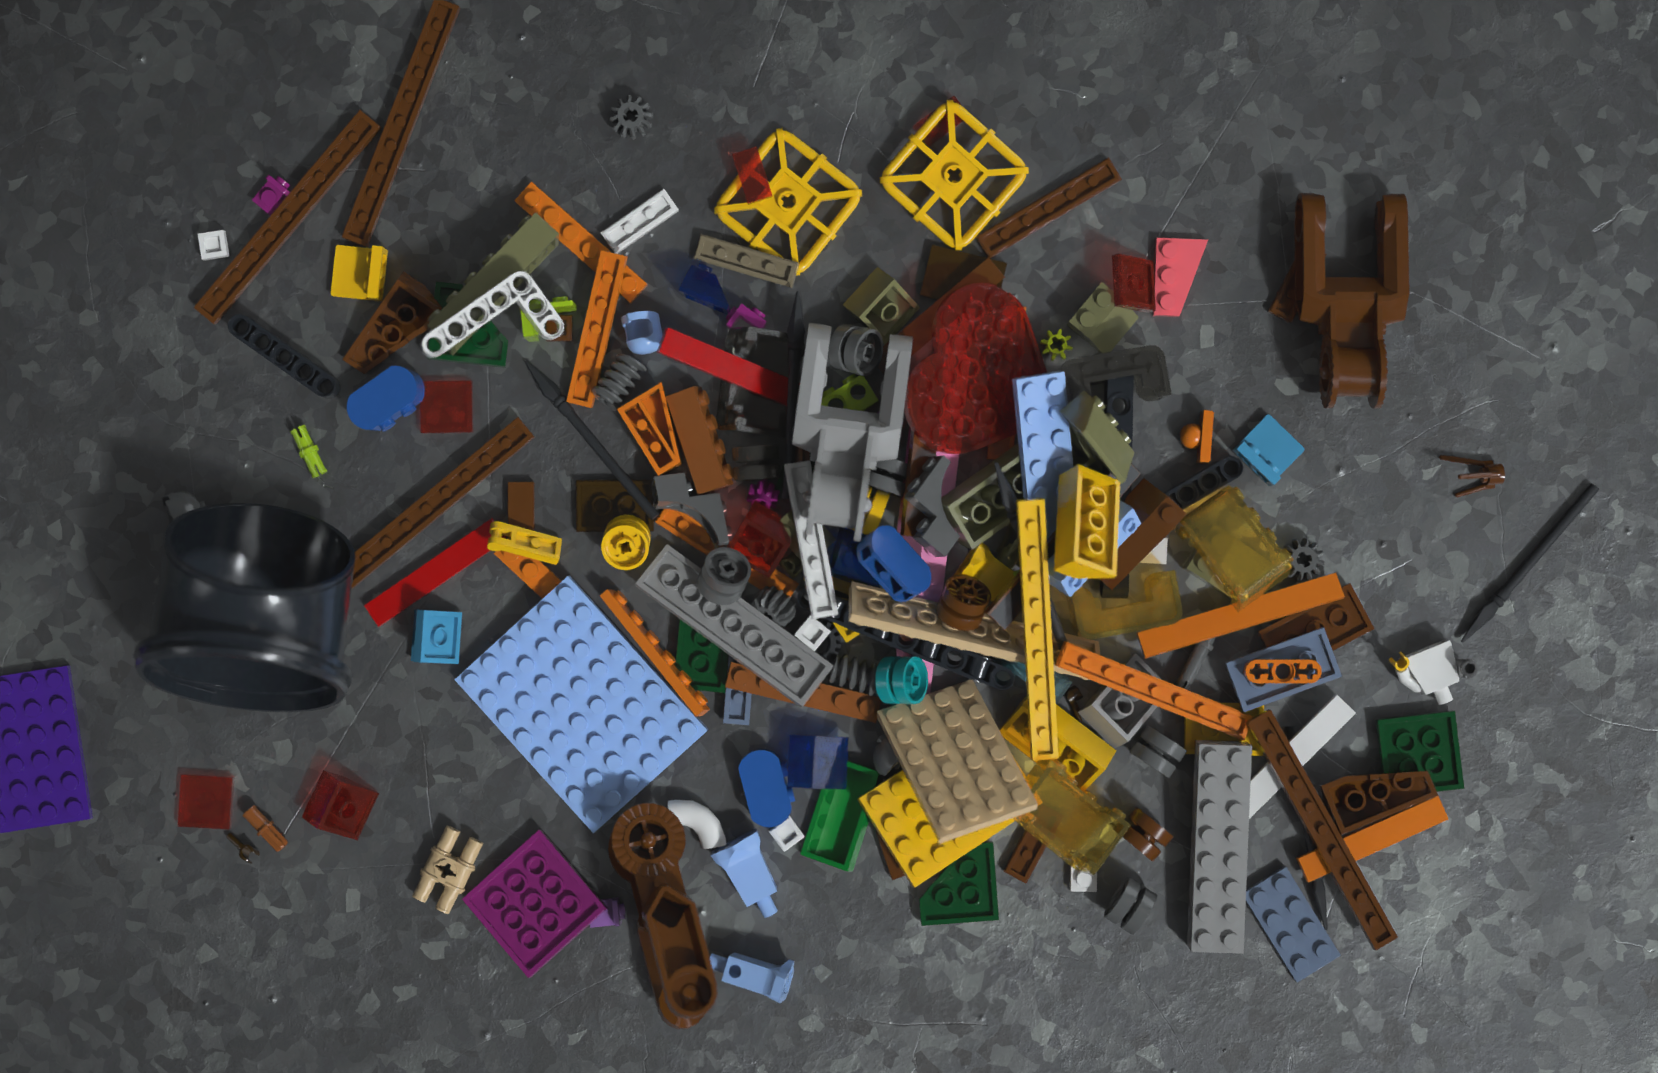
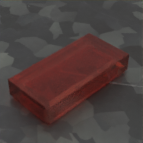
(752, 175)

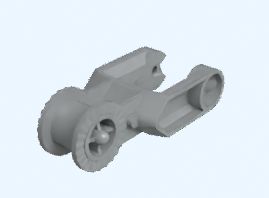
(846, 440)

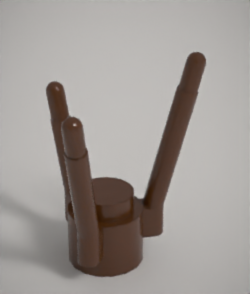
(1489, 474)

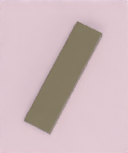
(746, 261)

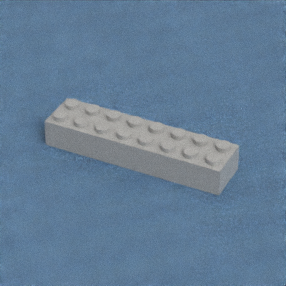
(1219, 846)

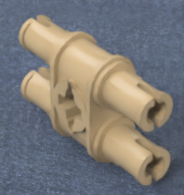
(461, 867)

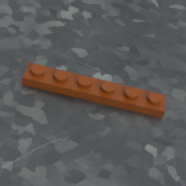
(825, 697)

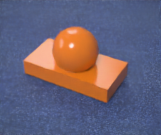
(1199, 436)

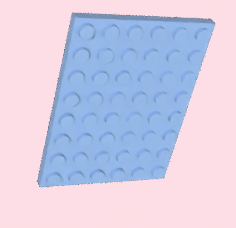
(581, 704)

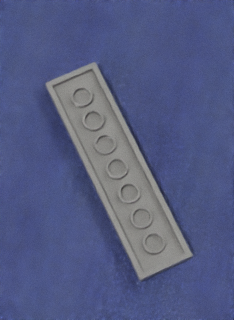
(735, 628)

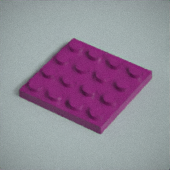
(534, 903)

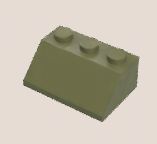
(1100, 434)

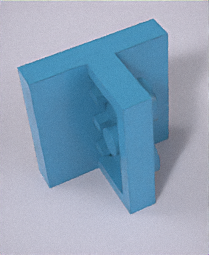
(436, 636)

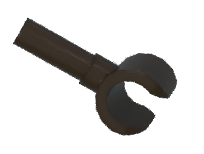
(1073, 694)
(244, 850)

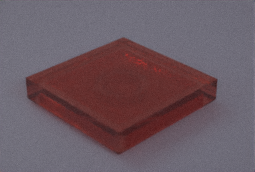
(1133, 283)
(447, 407)
(206, 801)

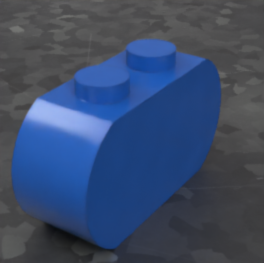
(386, 399)
(894, 563)
(766, 787)

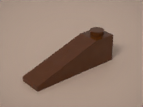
(394, 323)
(1157, 518)
(1367, 798)

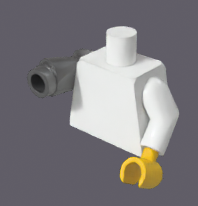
(1433, 670)

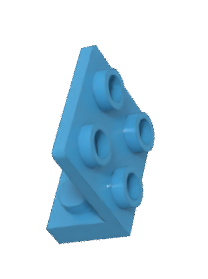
(1268, 450)

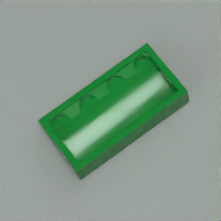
(840, 820)

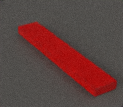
(724, 365)
(430, 575)

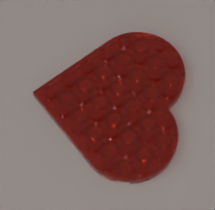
(965, 389)

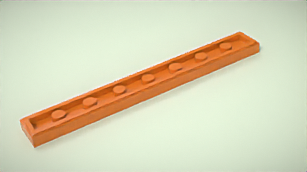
(1228, 619)
(1153, 690)

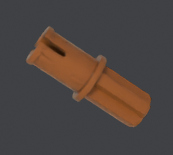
(265, 828)

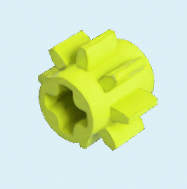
(1057, 337)

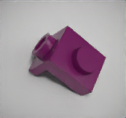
(753, 317)

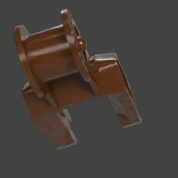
(1352, 309)
(646, 854)

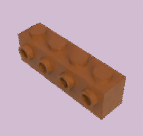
(700, 440)

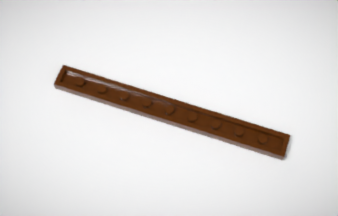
(401, 122)
(287, 217)
(440, 499)
(1322, 829)

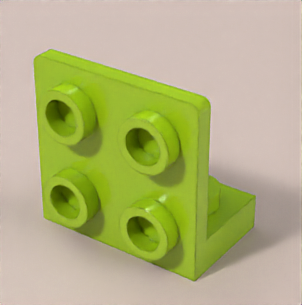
(560, 304)

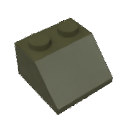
(881, 304)
(1100, 321)

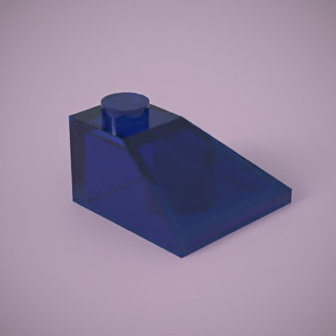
(704, 288)

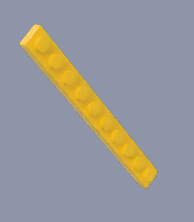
(1037, 628)

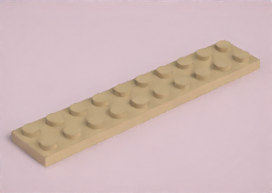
(918, 619)

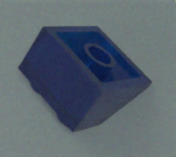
(844, 560)
(817, 762)

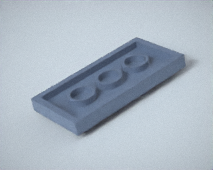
(1310, 646)
(1291, 924)

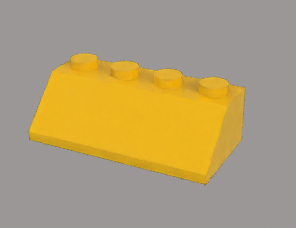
(1087, 524)
(1078, 747)

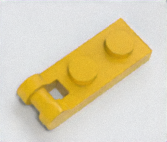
(524, 542)

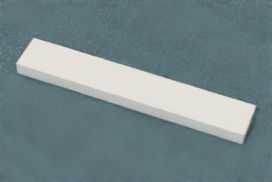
(811, 547)
(1305, 745)

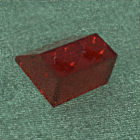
(761, 539)
(339, 805)

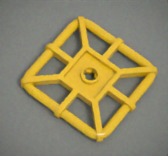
(954, 157)
(805, 200)

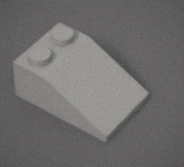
(1117, 714)

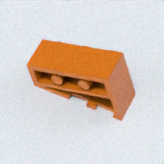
(653, 429)

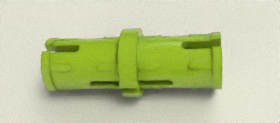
(308, 451)

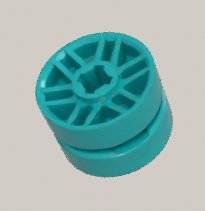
(901, 680)

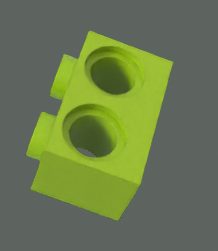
(843, 394)

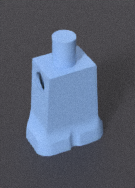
(748, 871)
(755, 974)

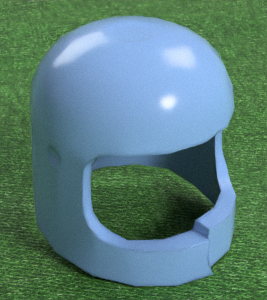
(644, 334)

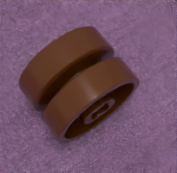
(963, 602)
(1145, 834)

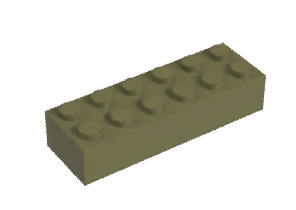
(518, 253)
(976, 504)

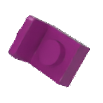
(272, 194)

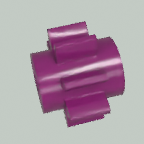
(763, 493)

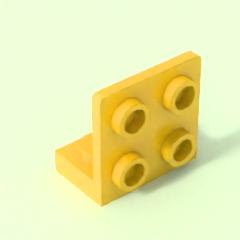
(359, 272)

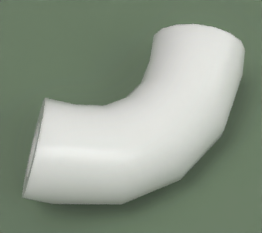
(701, 821)

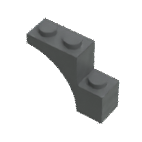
(673, 493)
(925, 494)

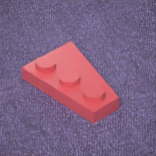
(1174, 272)

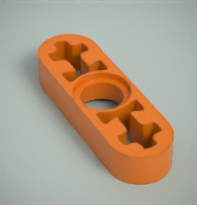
(1302, 664)

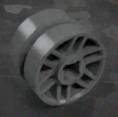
(855, 349)
(886, 477)
(724, 576)
(1158, 751)
(1130, 905)

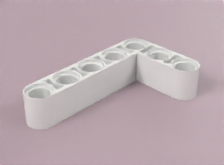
(490, 310)

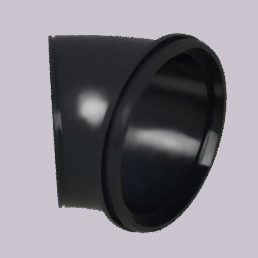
(251, 610)

